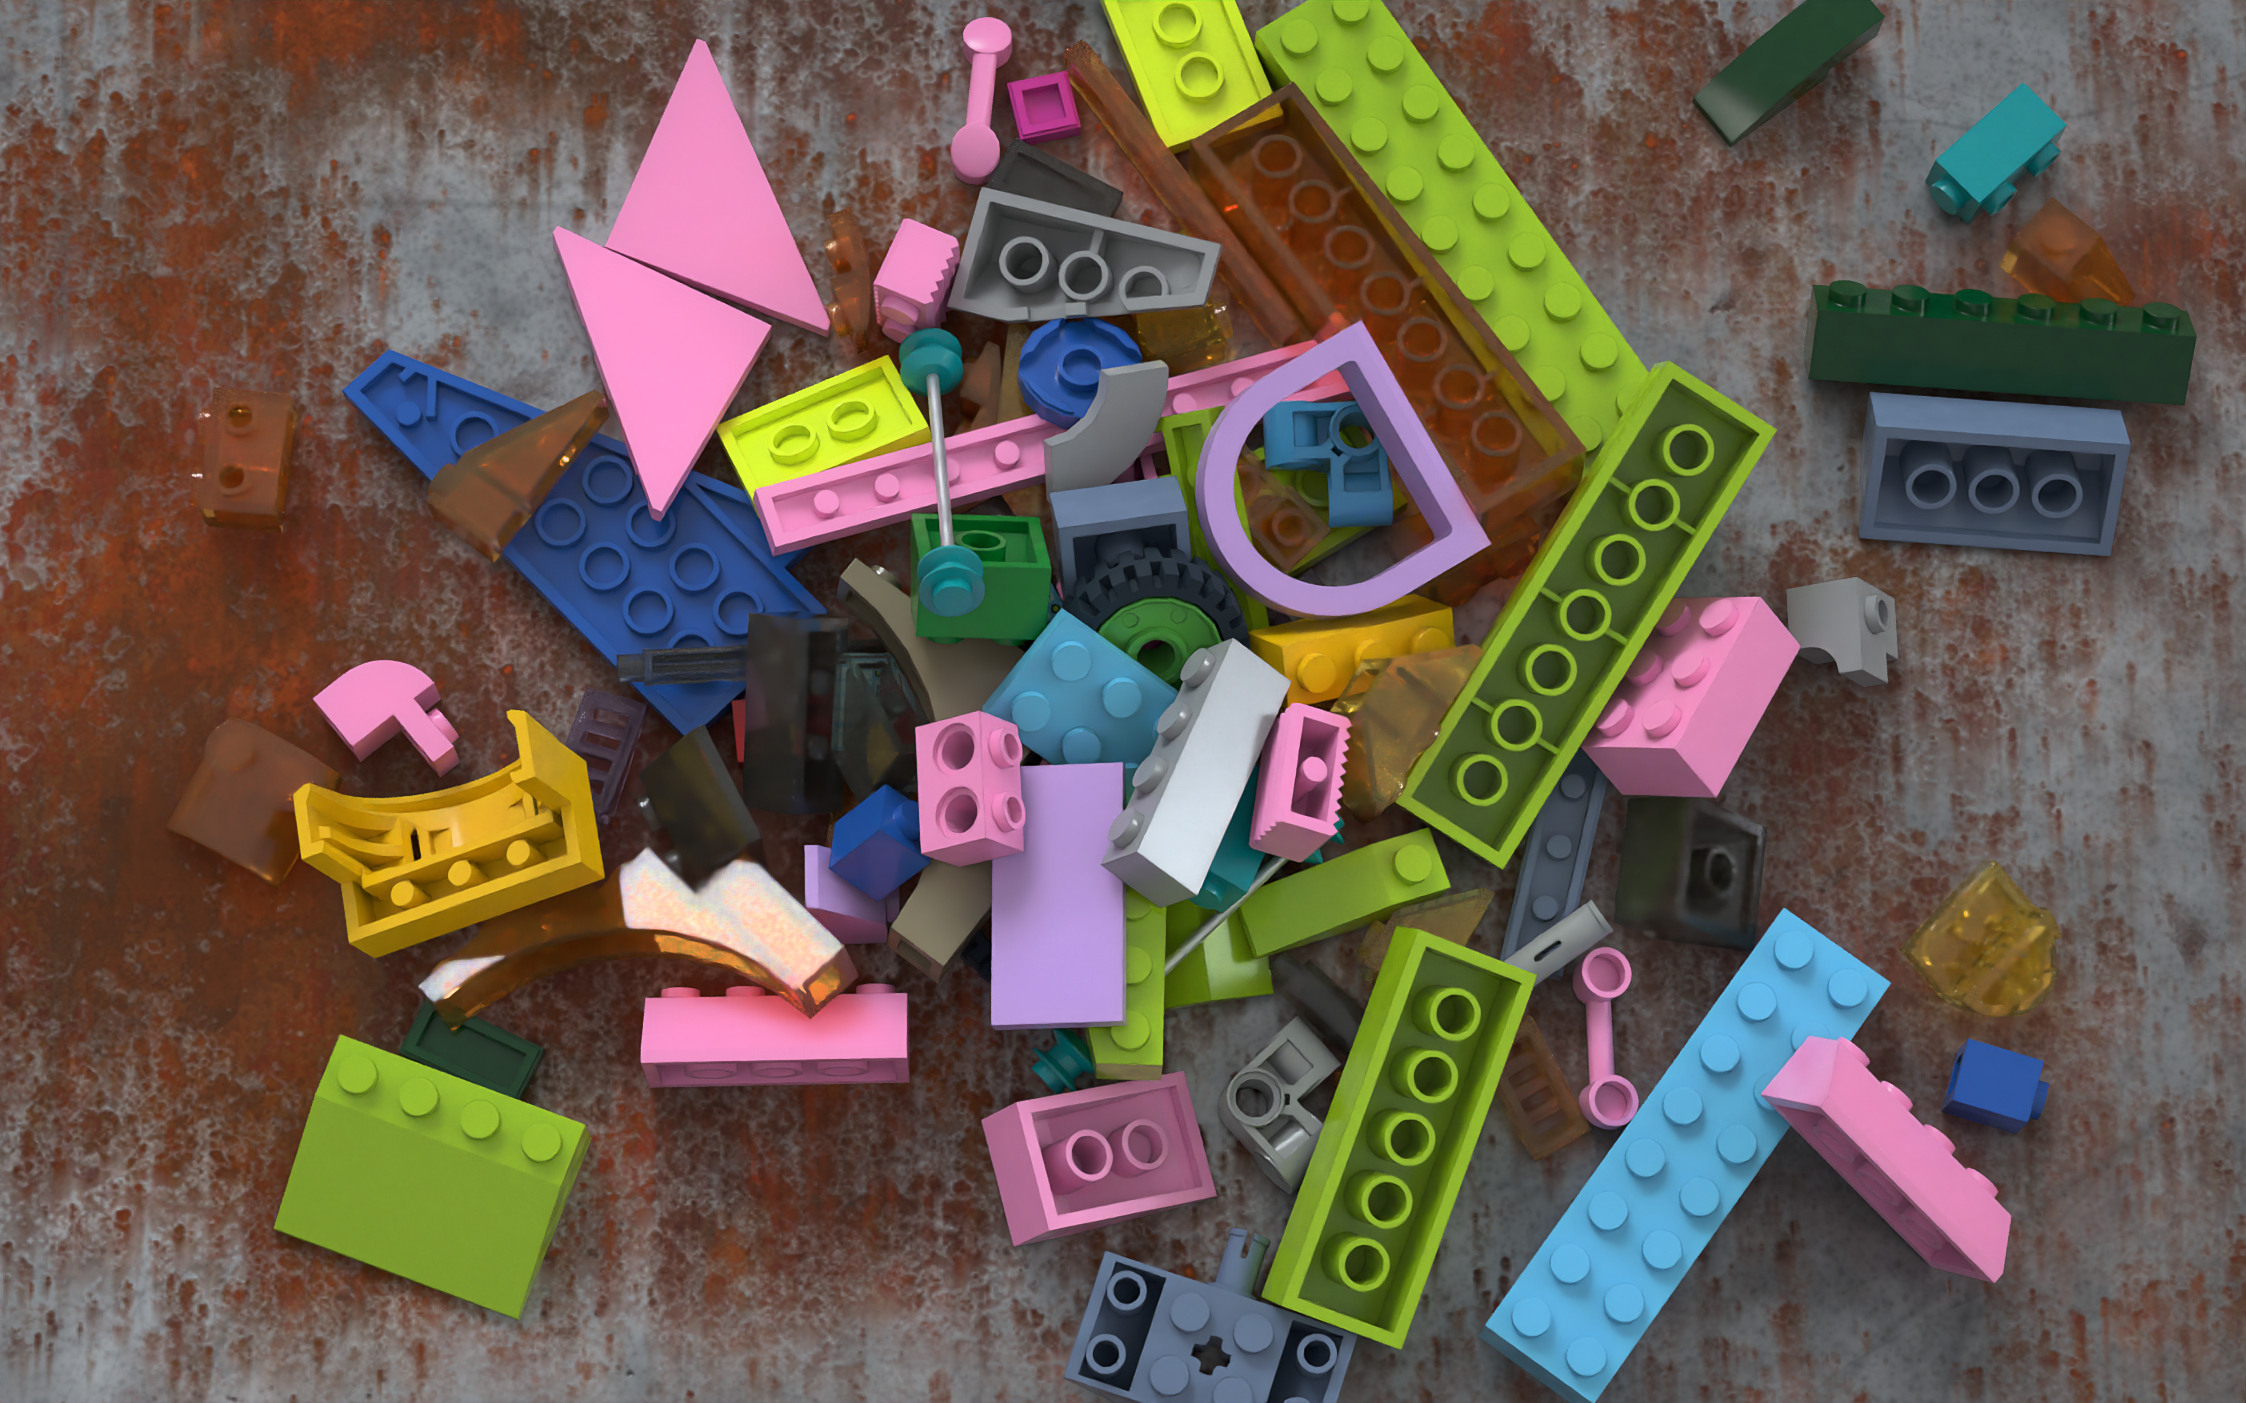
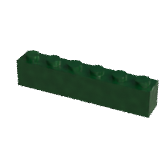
(1999, 343)

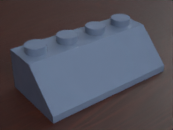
(1991, 473)

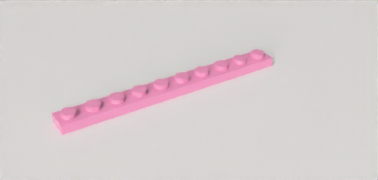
(982, 461)

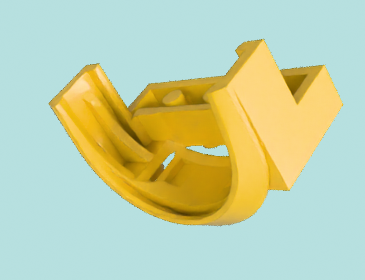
(480, 845)

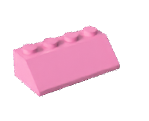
(770, 1042)
(1892, 1158)

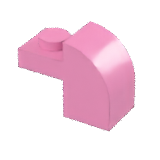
(381, 700)

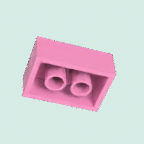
(1692, 697)

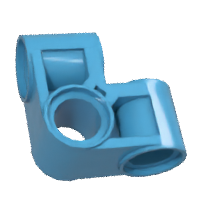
(1308, 438)

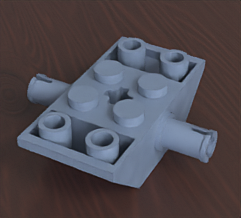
(1151, 1321)

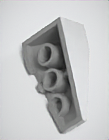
(1060, 262)

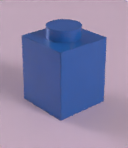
(878, 843)
(1995, 1087)

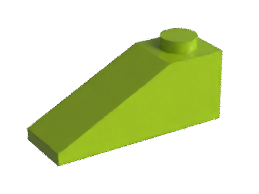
(1344, 893)

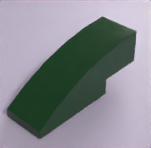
(1785, 64)

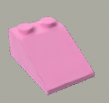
(1097, 1157)

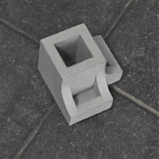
(1847, 625)

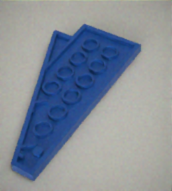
(593, 540)

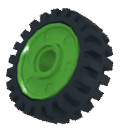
(1162, 602)

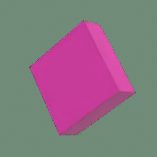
(1044, 108)

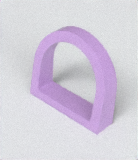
(1405, 442)

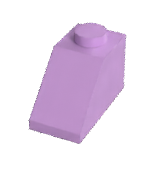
(841, 906)

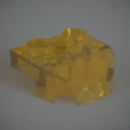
(1987, 946)

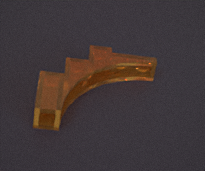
(646, 911)

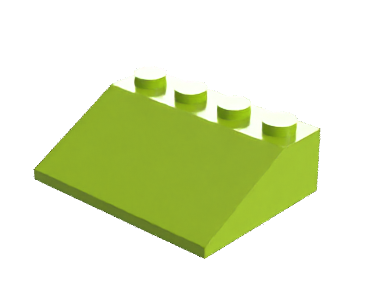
(431, 1177)

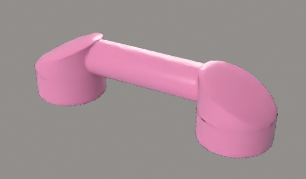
(975, 146)
(1597, 981)

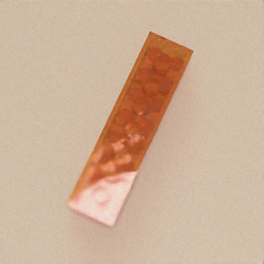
(1351, 257)

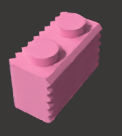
(915, 280)
(1299, 782)

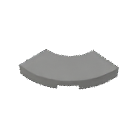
(1111, 431)

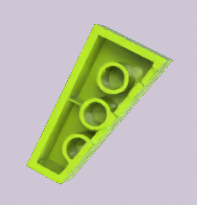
(1137, 1048)

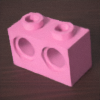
(969, 789)

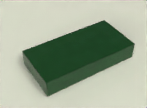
(474, 1052)

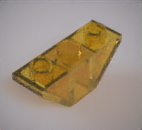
(1396, 717)

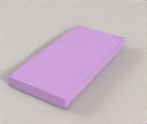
(1057, 908)

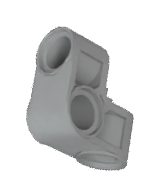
(1284, 1074)

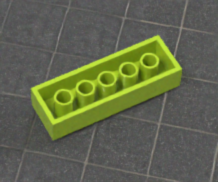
(1399, 1136)

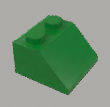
(1013, 575)

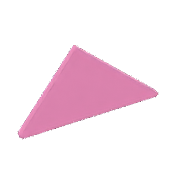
(708, 209)
(663, 357)

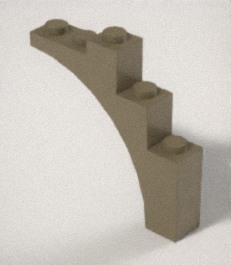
(948, 682)

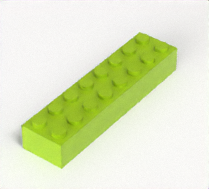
(1584, 610)

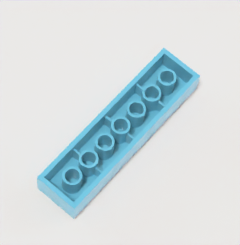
(1678, 1165)

